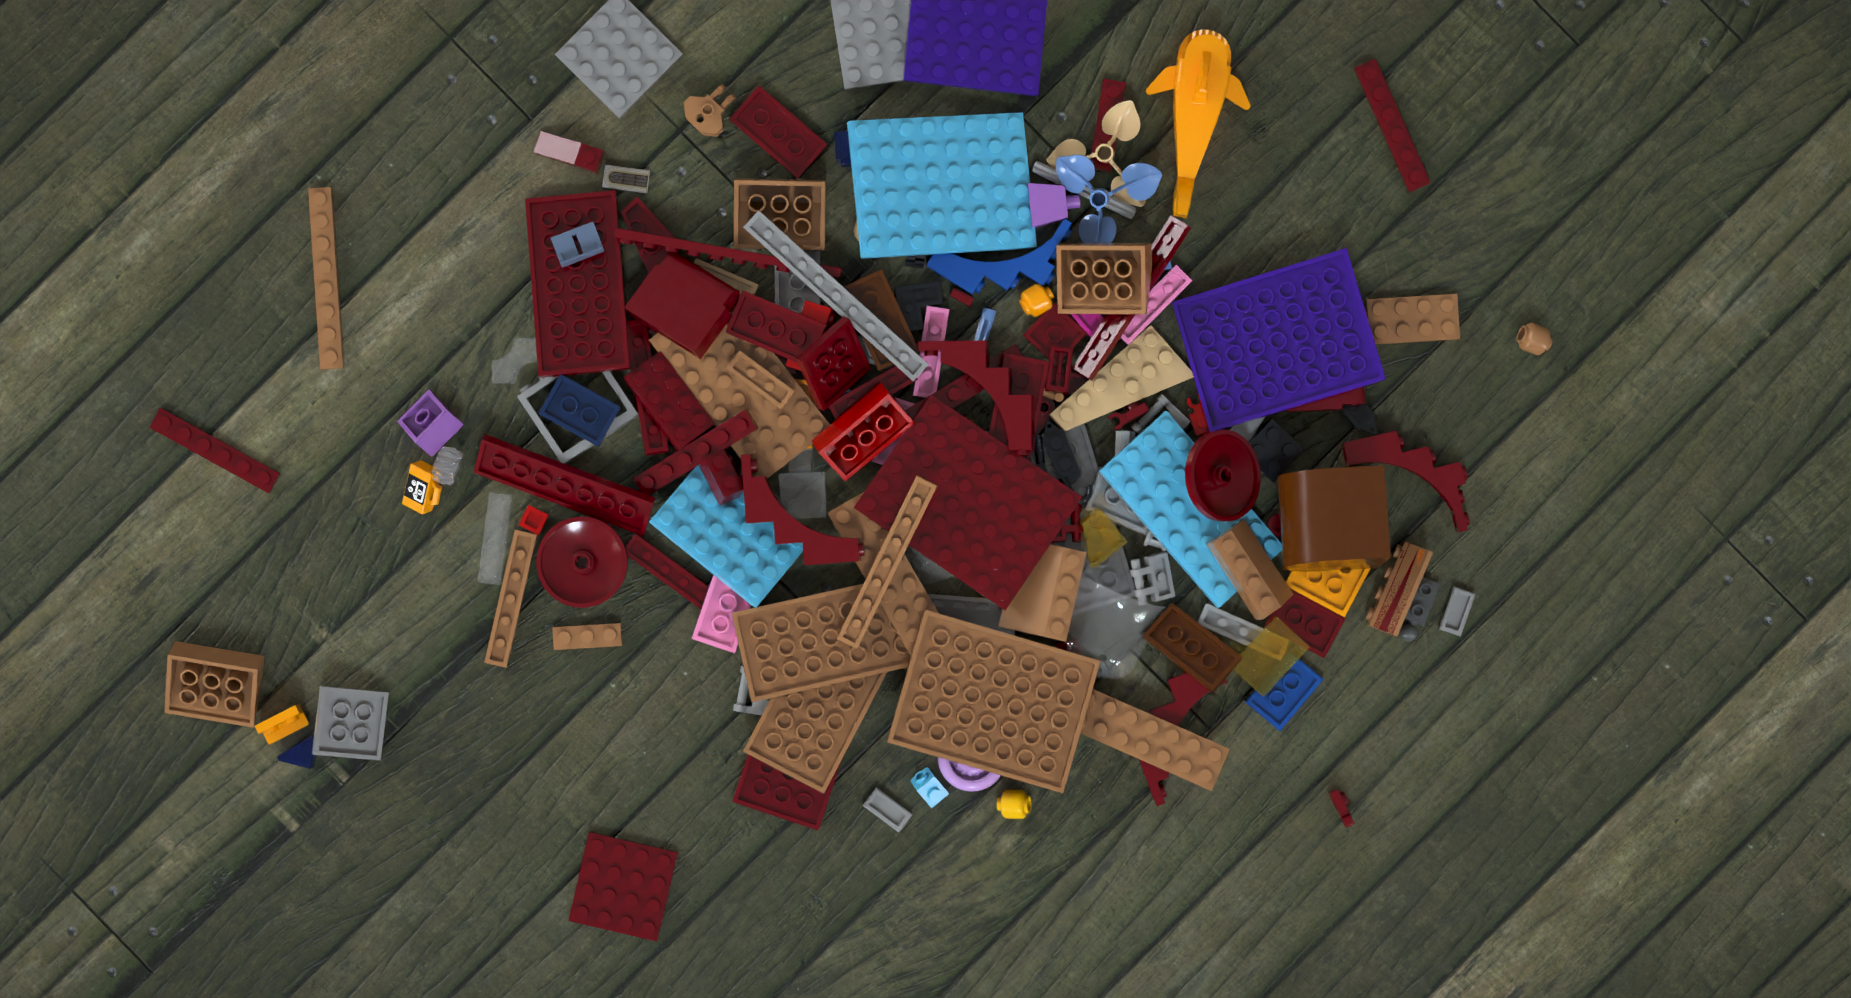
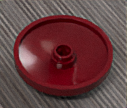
(1222, 475)
(582, 562)

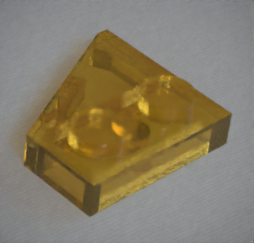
(1100, 537)

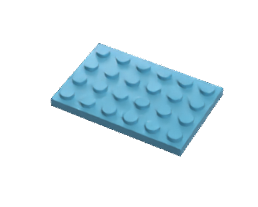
(721, 540)

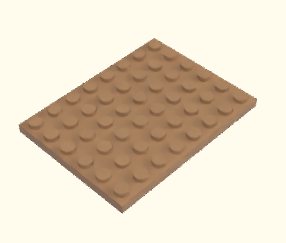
(993, 701)

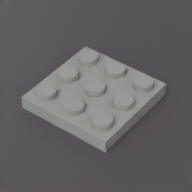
(350, 723)

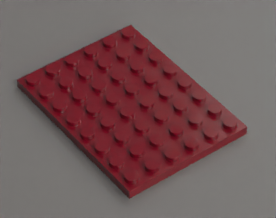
(989, 508)

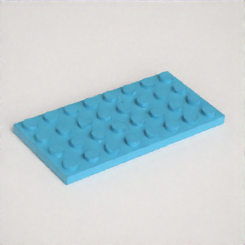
(1153, 484)

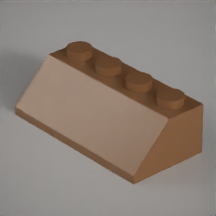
(1250, 570)

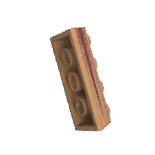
(1399, 588)

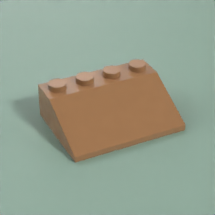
(790, 204)
(1103, 278)
(1047, 596)
(213, 684)

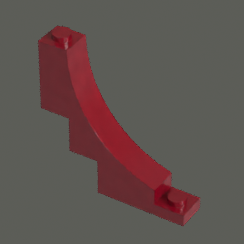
(973, 359)
(764, 506)
(1186, 693)

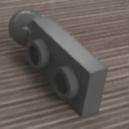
(1419, 609)

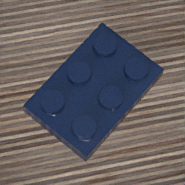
(579, 410)

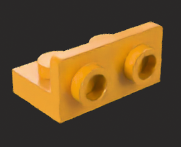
(283, 724)

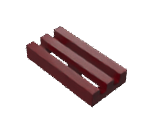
(1057, 388)

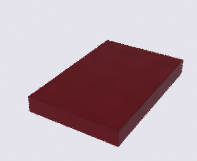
(1310, 622)

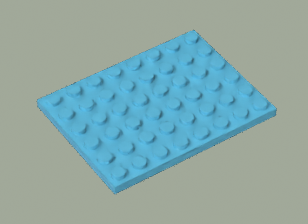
(941, 184)

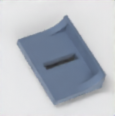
(567, 250)

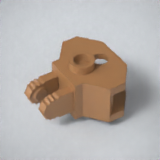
(709, 110)

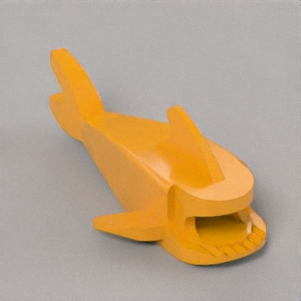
(1199, 89)

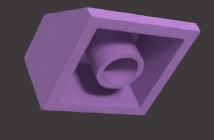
(430, 423)

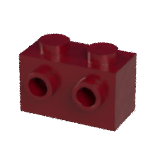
(722, 477)

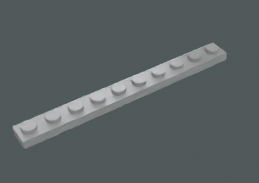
(835, 295)

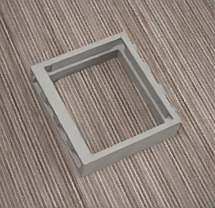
(529, 390)

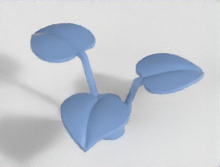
(1077, 170)

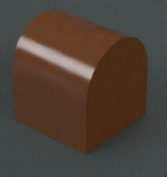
(1334, 519)

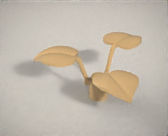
(1122, 123)

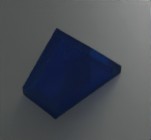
(300, 754)

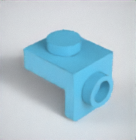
(929, 787)

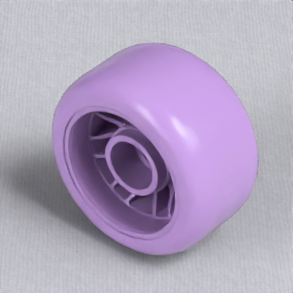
(966, 777)

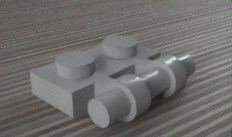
(1158, 576)

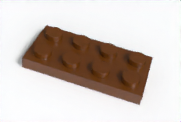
(878, 297)
(1192, 647)

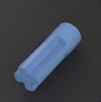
(985, 324)

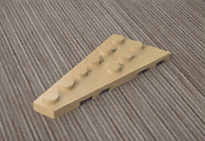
(1132, 375)

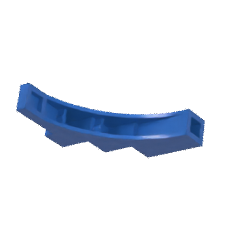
(969, 274)

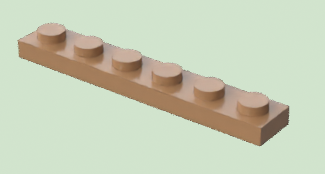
(511, 598)

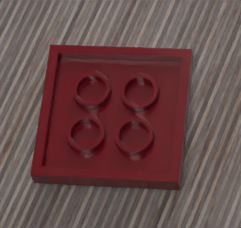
(833, 363)

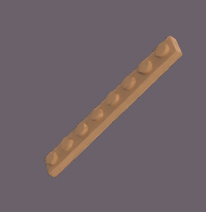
(326, 278)
(887, 561)

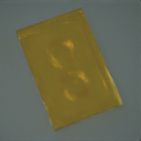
(1270, 656)

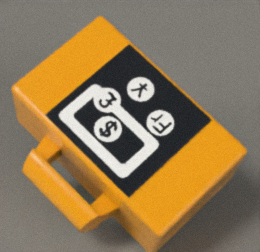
(421, 490)

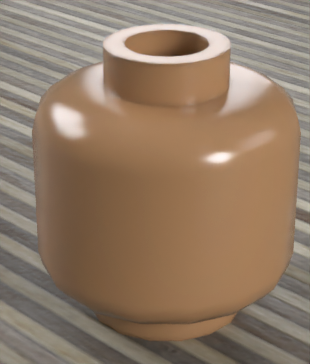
(1534, 338)

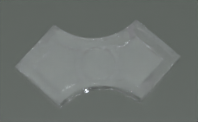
(507, 368)

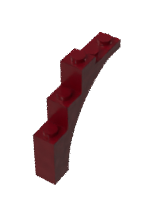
(1444, 479)

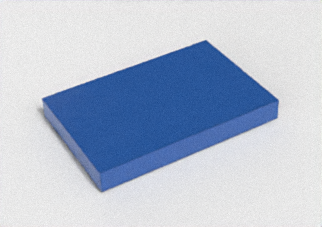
(1286, 695)

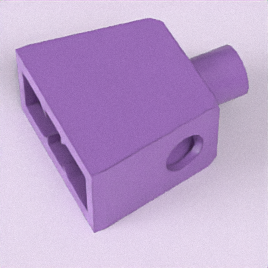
(1050, 203)

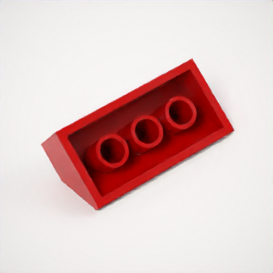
(862, 432)

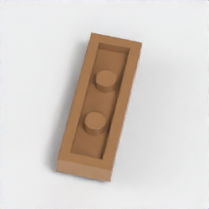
(760, 380)
(587, 636)

